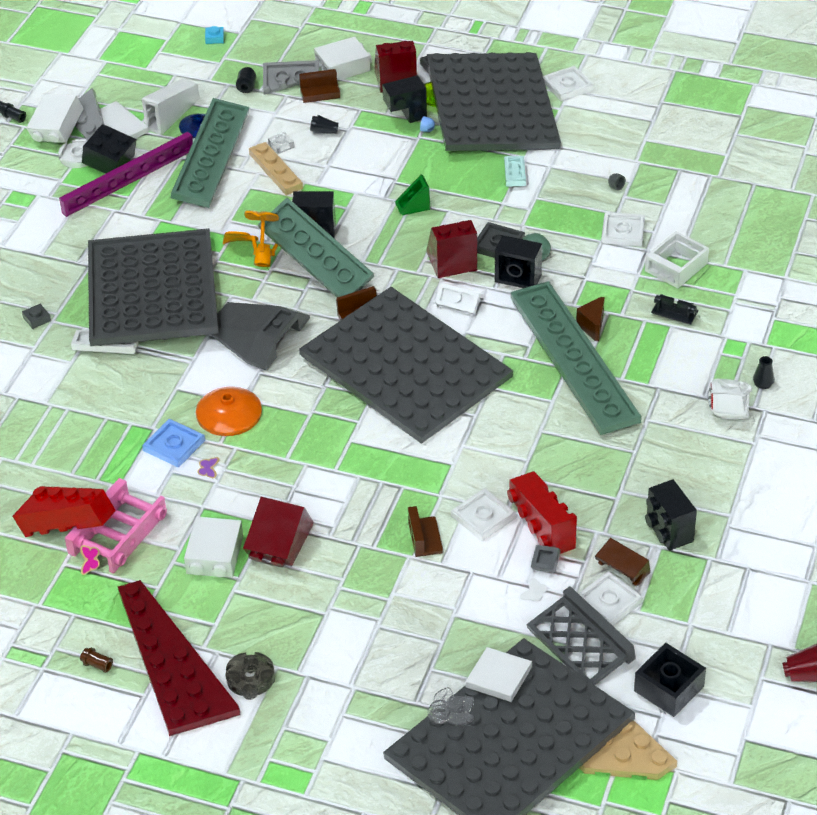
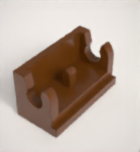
(624, 561)

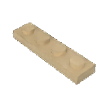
(275, 168)

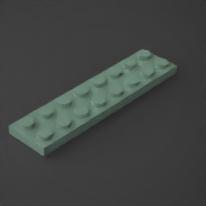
(210, 153)

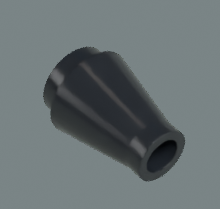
(323, 125)
(764, 373)

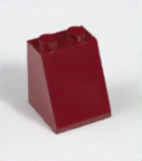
(395, 62)
(453, 248)
(277, 532)

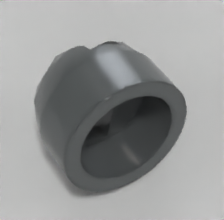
(616, 181)

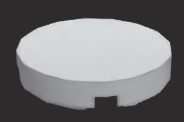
(71, 154)

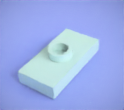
(515, 171)

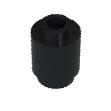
(246, 80)

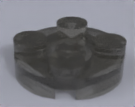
(250, 686)

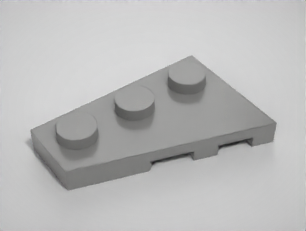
(285, 74)
(90, 117)

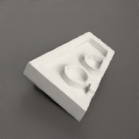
(81, 343)

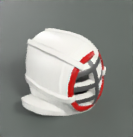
(729, 398)

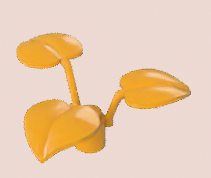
(262, 252)

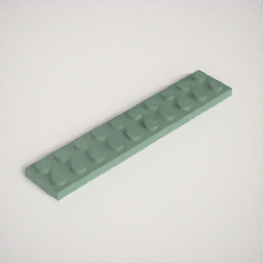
(575, 358)

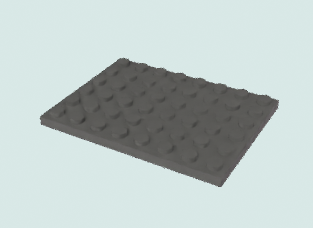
(492, 102)
(151, 287)
(406, 364)
(515, 748)

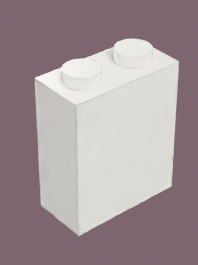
(345, 56)
(55, 118)
(213, 547)

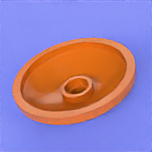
(228, 411)

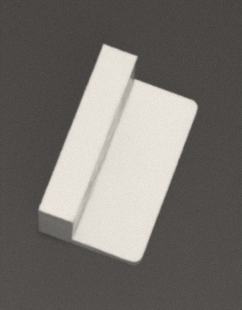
(458, 298)

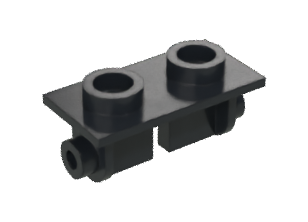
(682, 311)

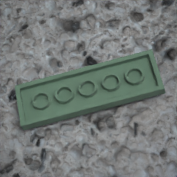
(316, 250)

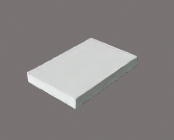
(121, 119)

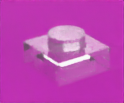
(281, 143)

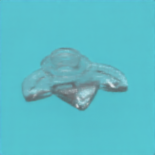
(451, 708)

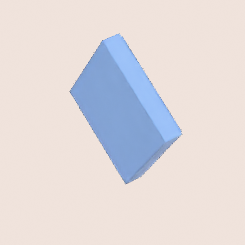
(173, 443)

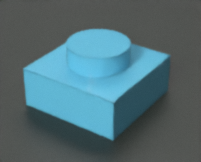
(214, 35)

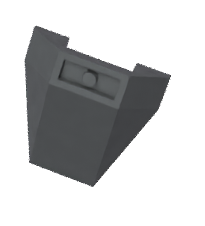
(255, 330)

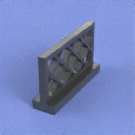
(599, 628)

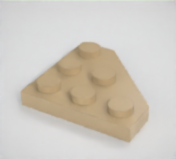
(631, 754)

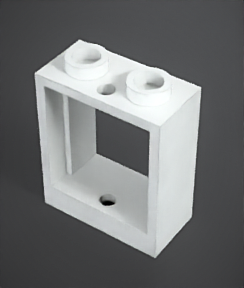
(669, 272)

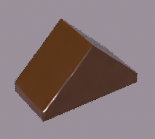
(591, 317)

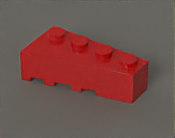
(63, 509)
(543, 512)

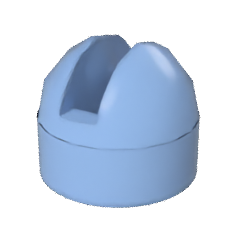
(427, 124)

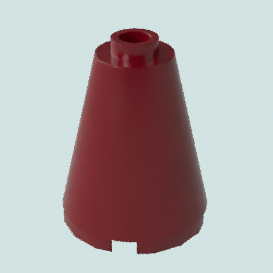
(802, 665)

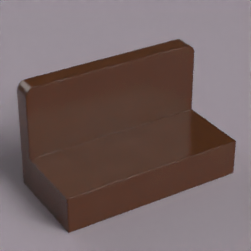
(319, 85)
(351, 302)
(424, 534)

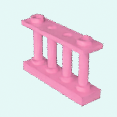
(141, 527)

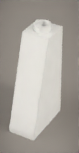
(168, 104)

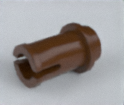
(91, 657)

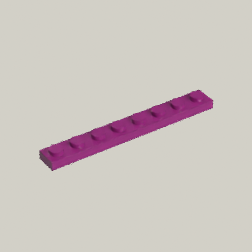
(125, 174)

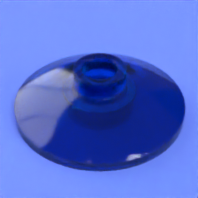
(191, 124)

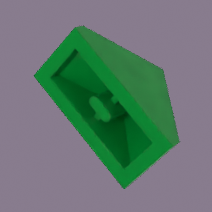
(415, 197)

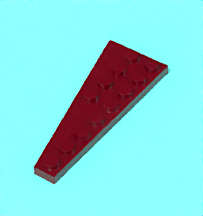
(179, 677)

